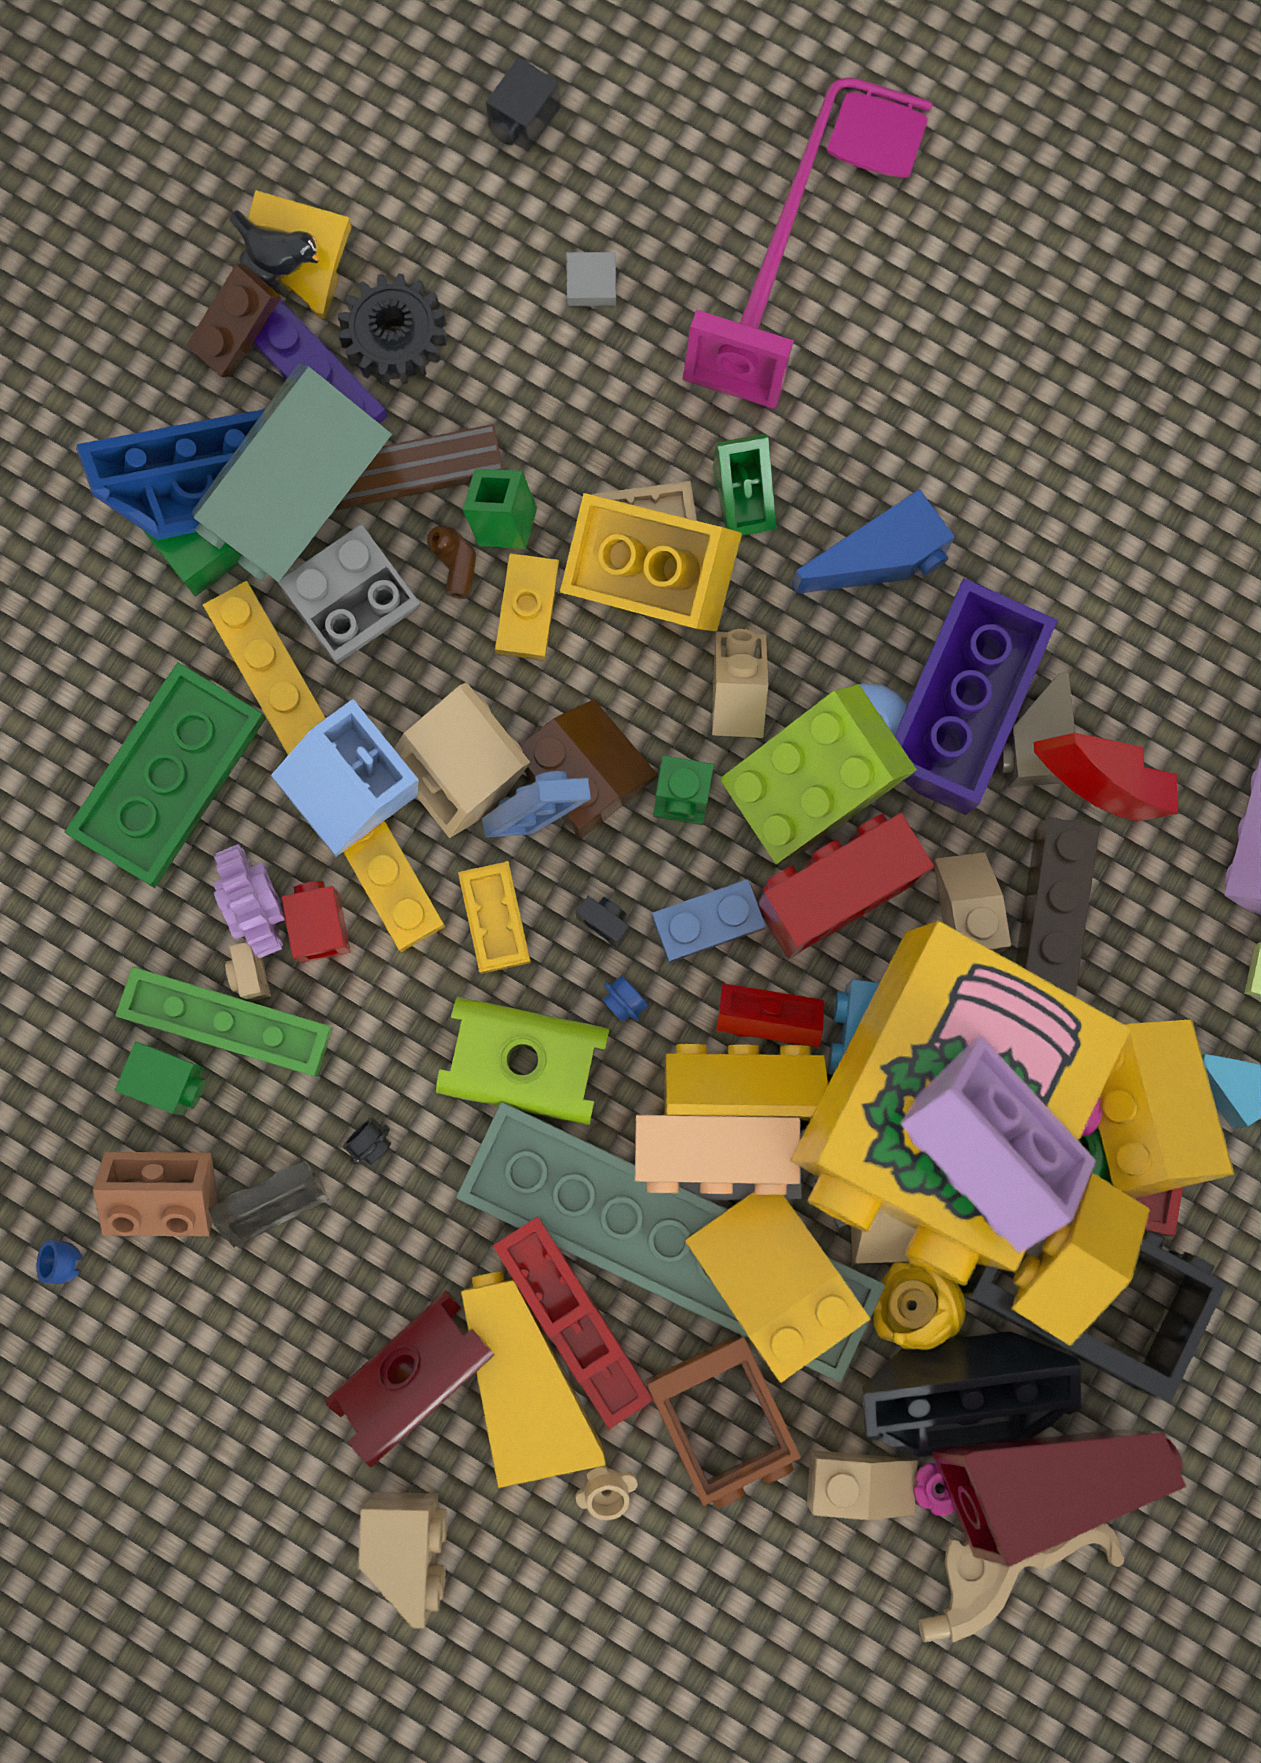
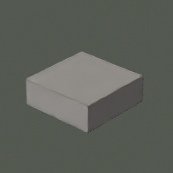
(591, 279)

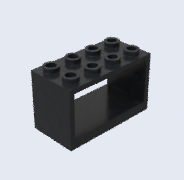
(1174, 1342)

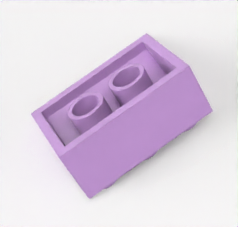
(1000, 1146)

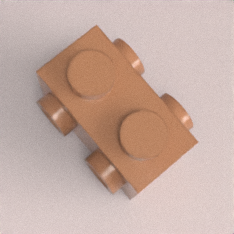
(155, 1194)

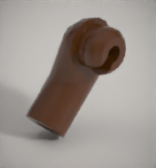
(457, 557)

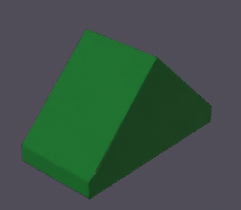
(745, 484)
(196, 559)

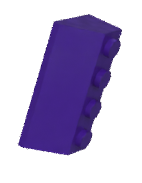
(971, 694)

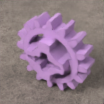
(248, 901)

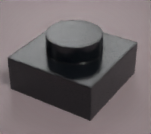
(604, 919)

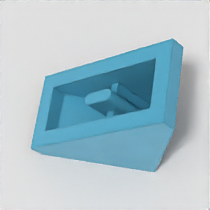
(1235, 1089)

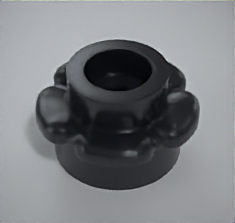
(368, 1142)

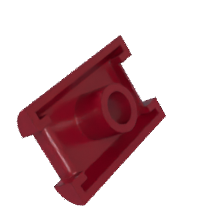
(408, 1379)

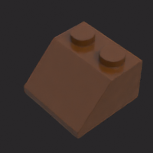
(594, 748)

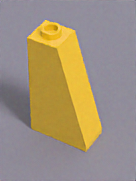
(526, 1397)

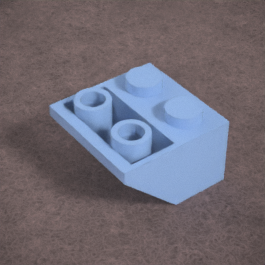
(345, 778)

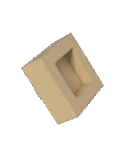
(247, 973)

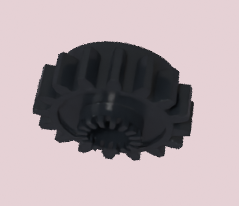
(388, 306)

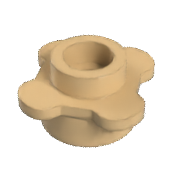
(606, 1492)

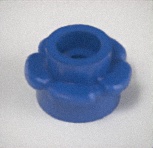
(624, 999)

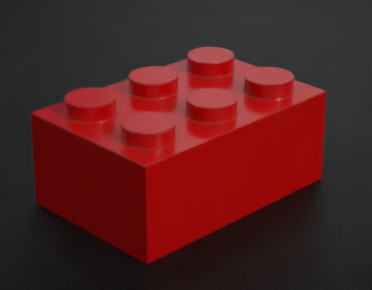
(843, 883)

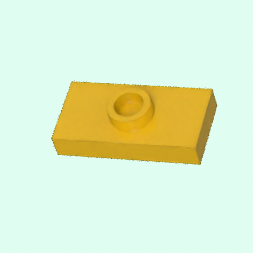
(527, 607)
(494, 917)

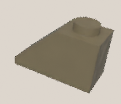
(1046, 718)

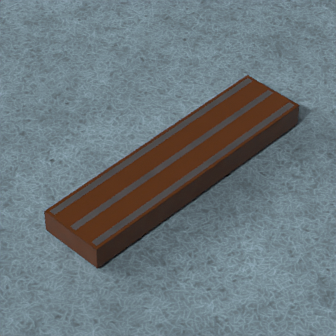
(425, 465)

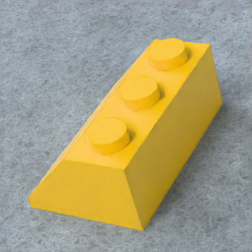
(743, 1082)
(1161, 1113)

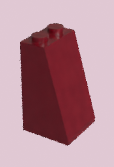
(1047, 1490)

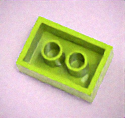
(817, 773)

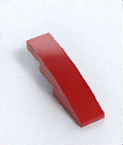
(573, 1322)

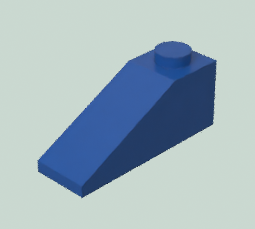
(884, 550)

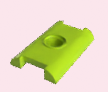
(483, 1052)

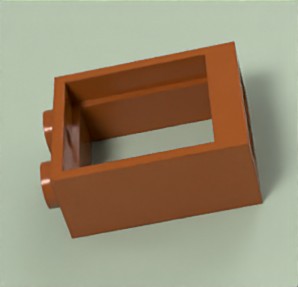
(769, 1465)

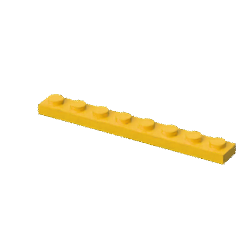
(292, 714)

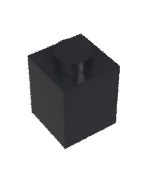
(522, 105)

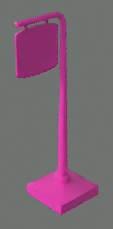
(867, 135)

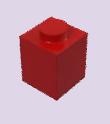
(315, 922)

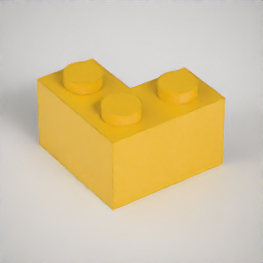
(1082, 1262)

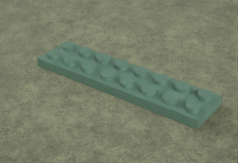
(611, 1221)

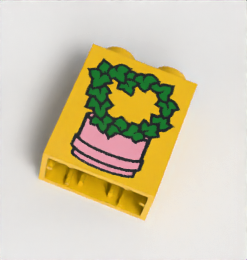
(921, 1017)

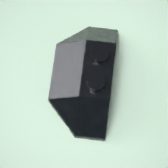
(970, 1393)

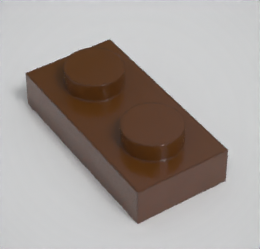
(233, 320)

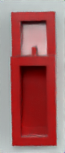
(1110, 775)

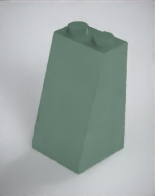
(289, 474)

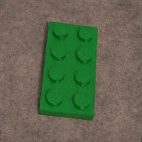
(165, 775)

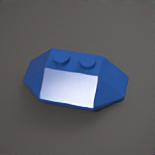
(163, 472)

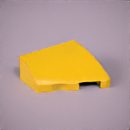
(312, 281)

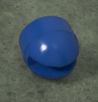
(57, 1262)

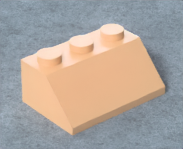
(716, 1153)

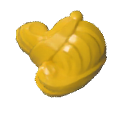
(938, 1310)

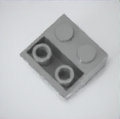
(348, 594)

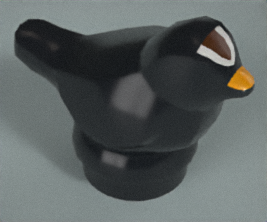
(273, 251)

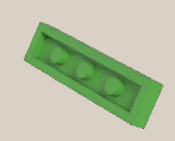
(224, 1021)

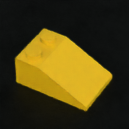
(650, 562)
(777, 1281)

